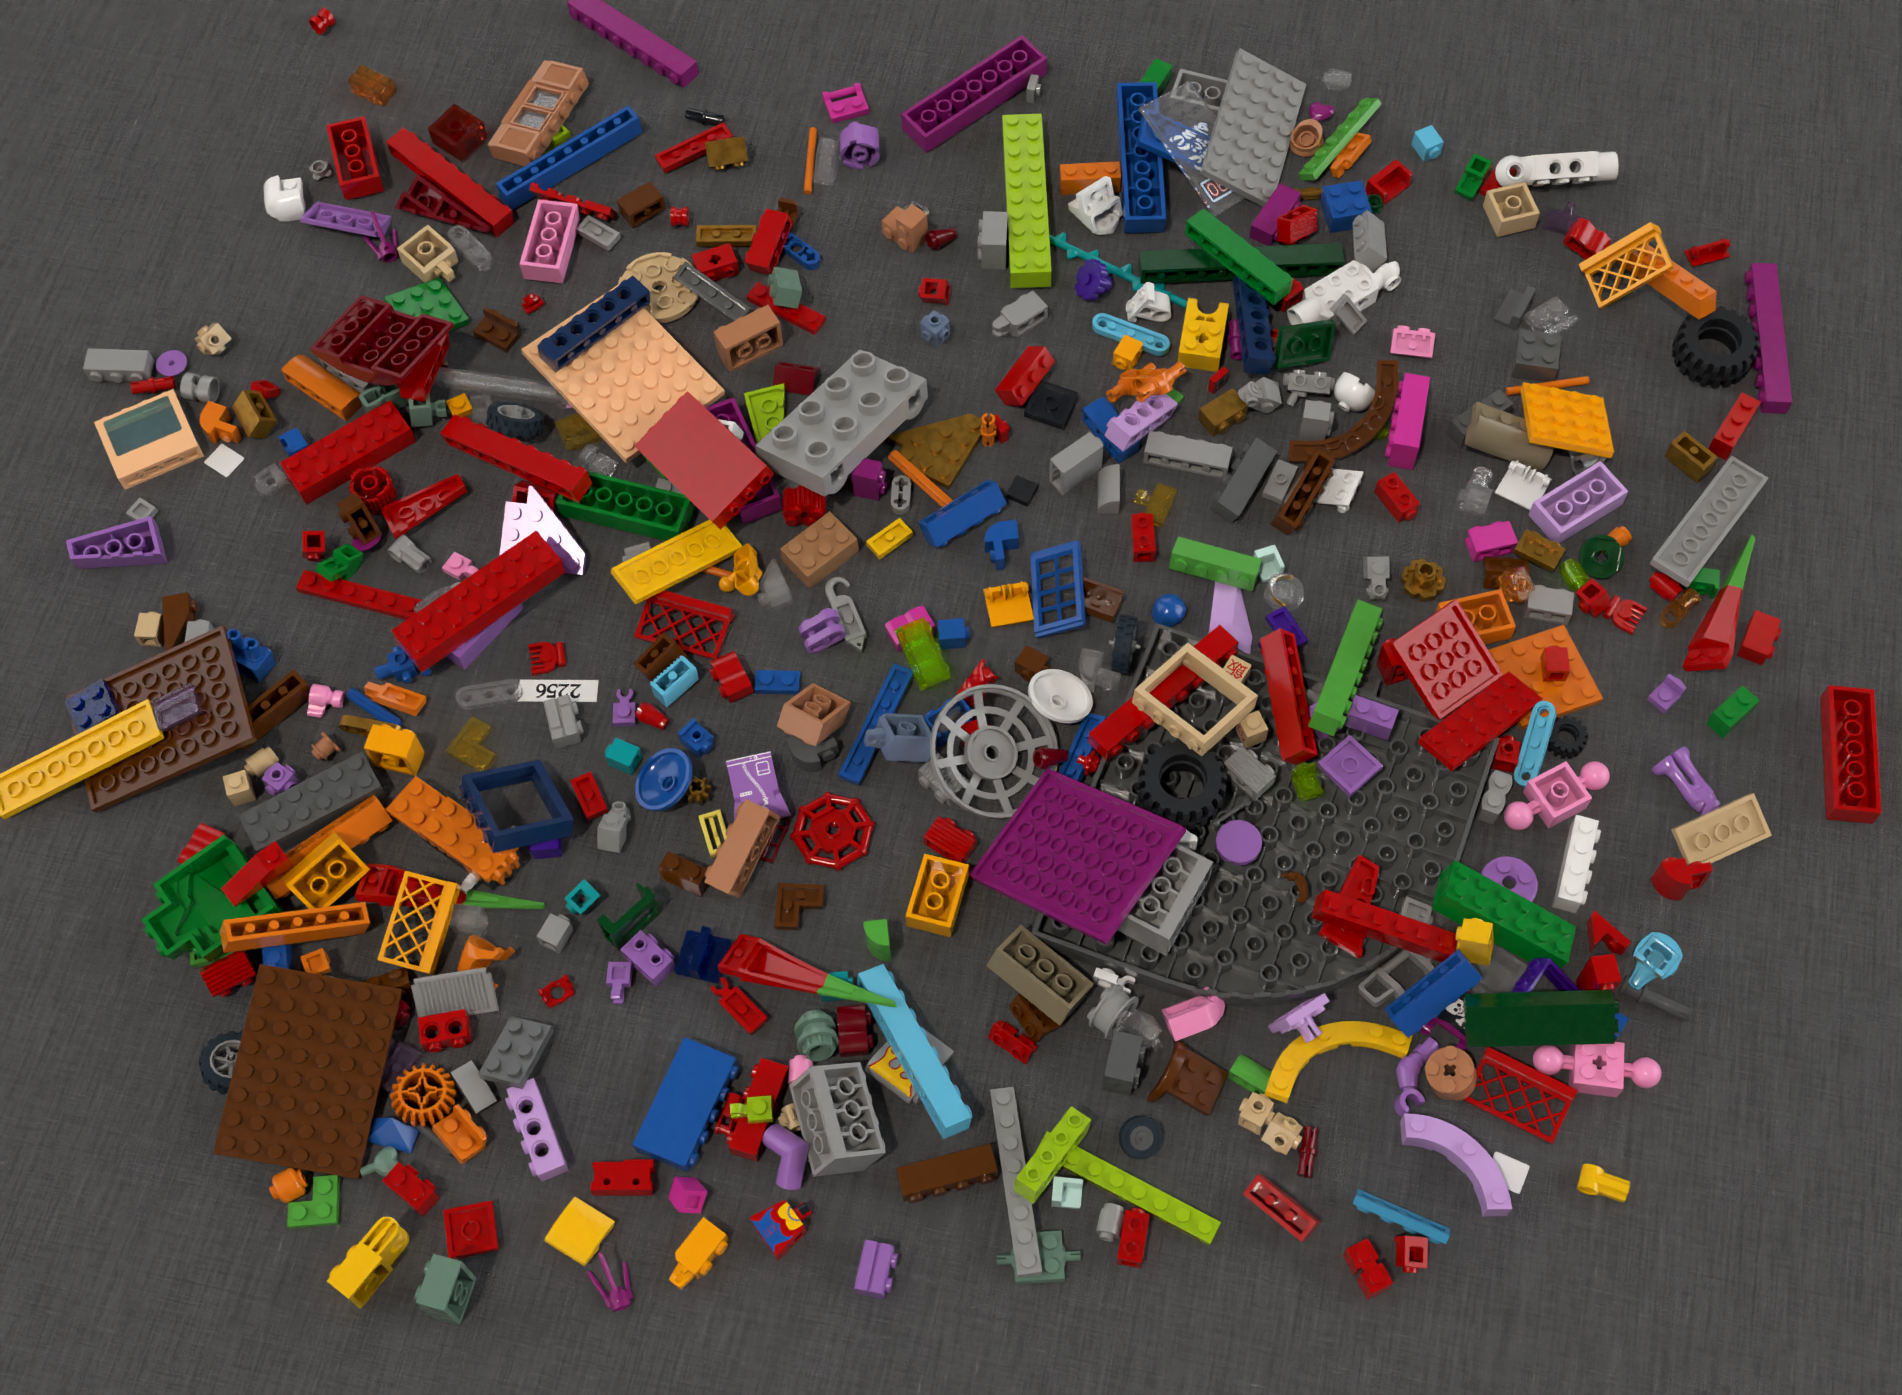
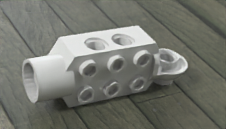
(1535, 169)
(1351, 279)

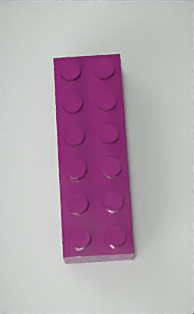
(767, 498)

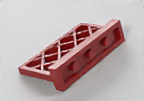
(694, 608)
(1531, 1077)

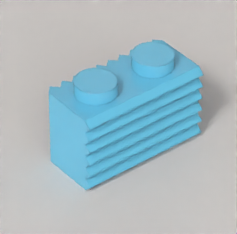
(674, 681)

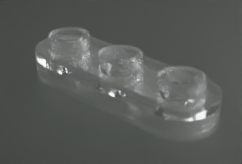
(469, 242)
(480, 692)

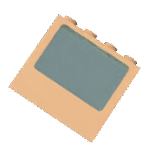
(148, 439)

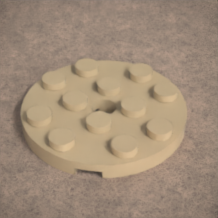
(656, 270)

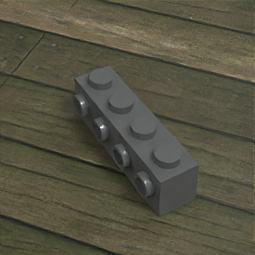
(1243, 479)

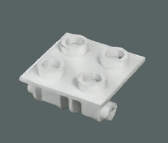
(1523, 485)
(1339, 489)

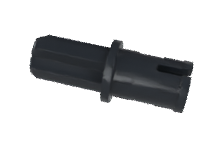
(704, 116)

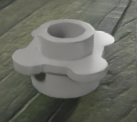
(320, 170)

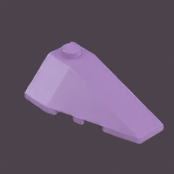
(1230, 613)

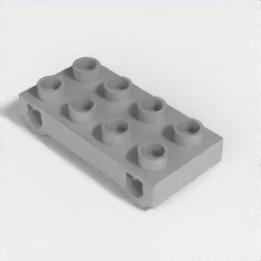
(842, 422)

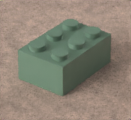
(445, 1289)

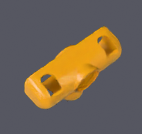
(745, 574)

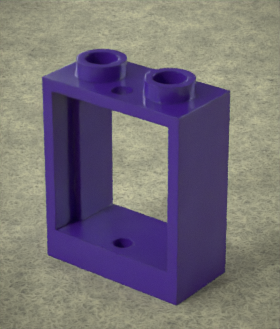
(1546, 967)

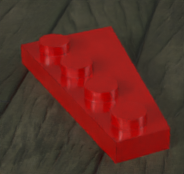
(600, 211)
(417, 507)
(1359, 885)

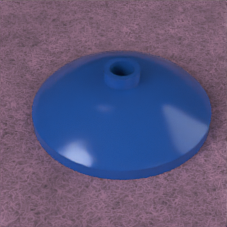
(663, 779)

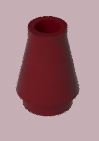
(940, 237)
(1048, 757)

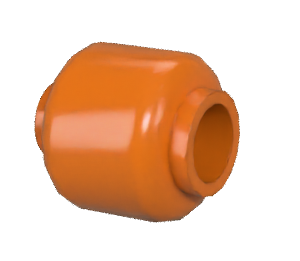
(288, 1185)

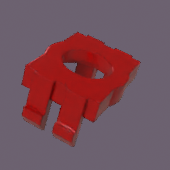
(563, 982)

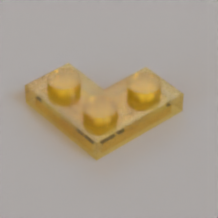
(468, 747)

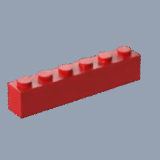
(1288, 696)
(1384, 925)

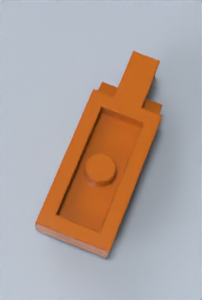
(1349, 154)
(396, 697)

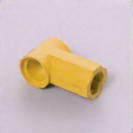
(1595, 1182)

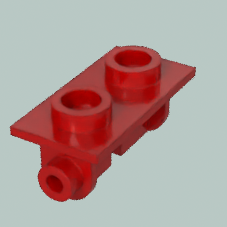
(1708, 252)
(1004, 1036)

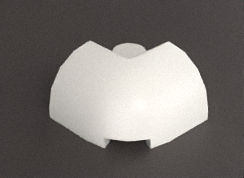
(284, 198)

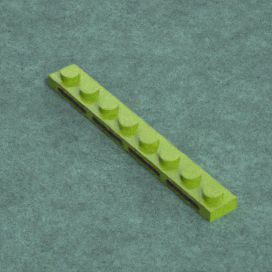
(1141, 1195)

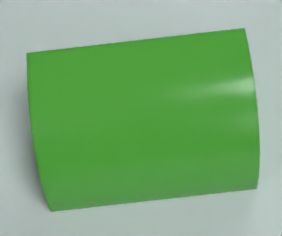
(878, 939)
(1249, 1075)

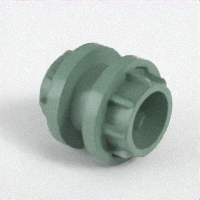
(816, 1035)

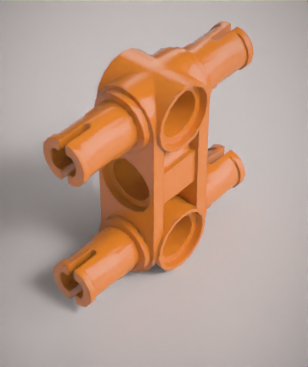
(1146, 382)

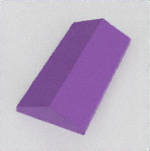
(345, 219)

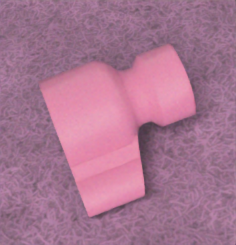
(320, 697)

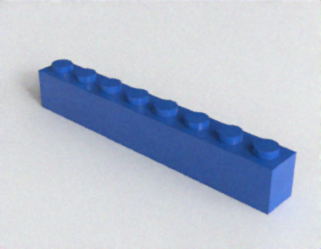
(570, 157)

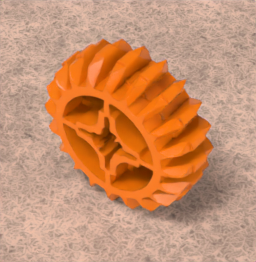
(405, 1092)

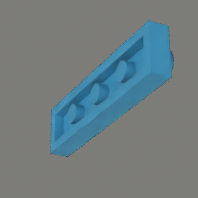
(1392, 1213)

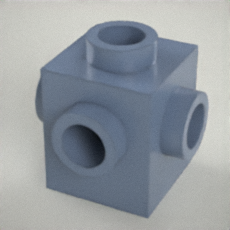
(935, 328)

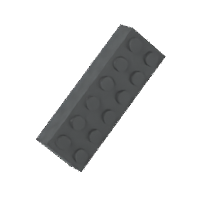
(311, 804)

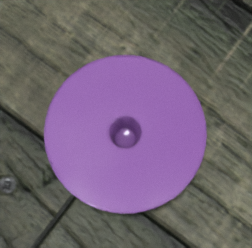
(171, 363)

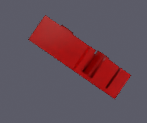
(623, 1178)

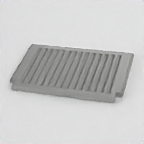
(455, 991)

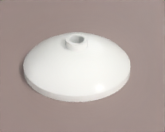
(1060, 696)

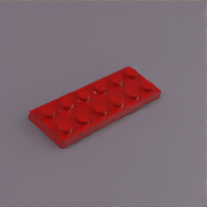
(1479, 721)

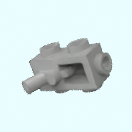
(1301, 384)

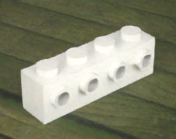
(1576, 863)

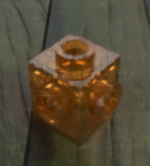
(1515, 584)

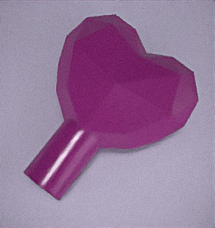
(1320, 112)

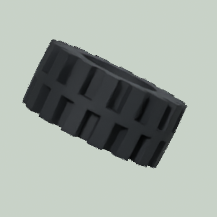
(1574, 728)

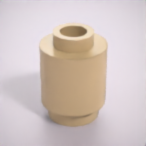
(260, 762)

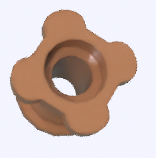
(324, 747)

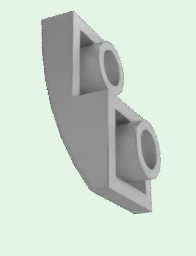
(473, 1087)

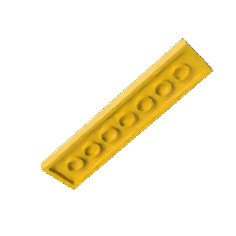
(78, 758)

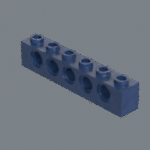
(1253, 329)
(589, 333)

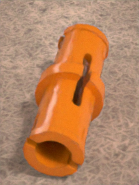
(988, 429)

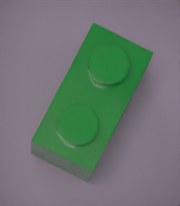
(1732, 712)

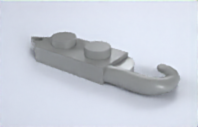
(848, 614)

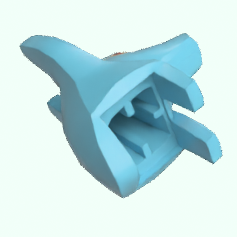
(1655, 958)

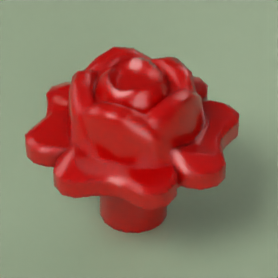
(1089, 762)

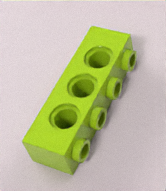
(1052, 1155)

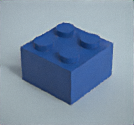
(1343, 204)

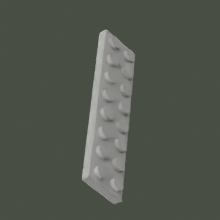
(1709, 521)

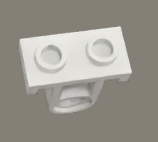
(1149, 305)

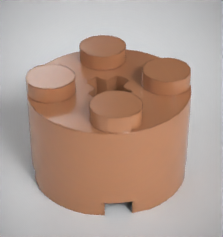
(1445, 1085)

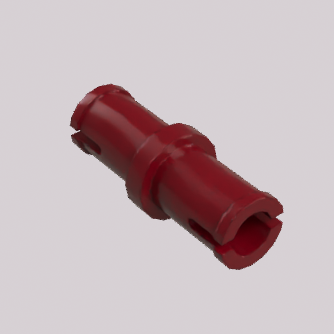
(1307, 1152)

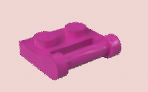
(845, 108)

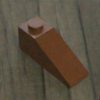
(177, 612)

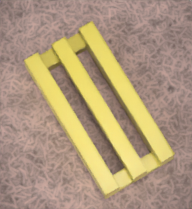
(710, 815)

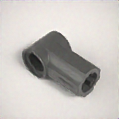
(1584, 461)

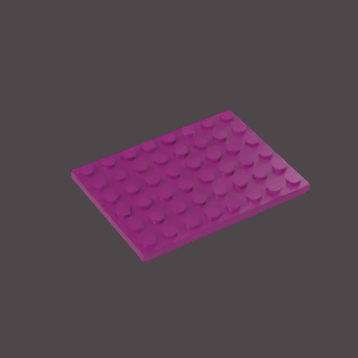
(1077, 855)

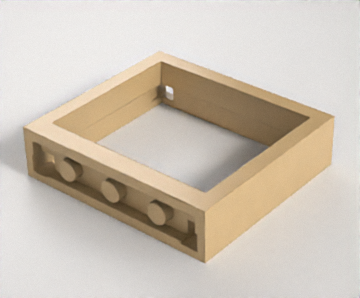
(1214, 676)

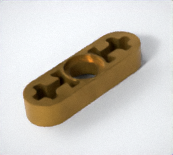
(360, 725)

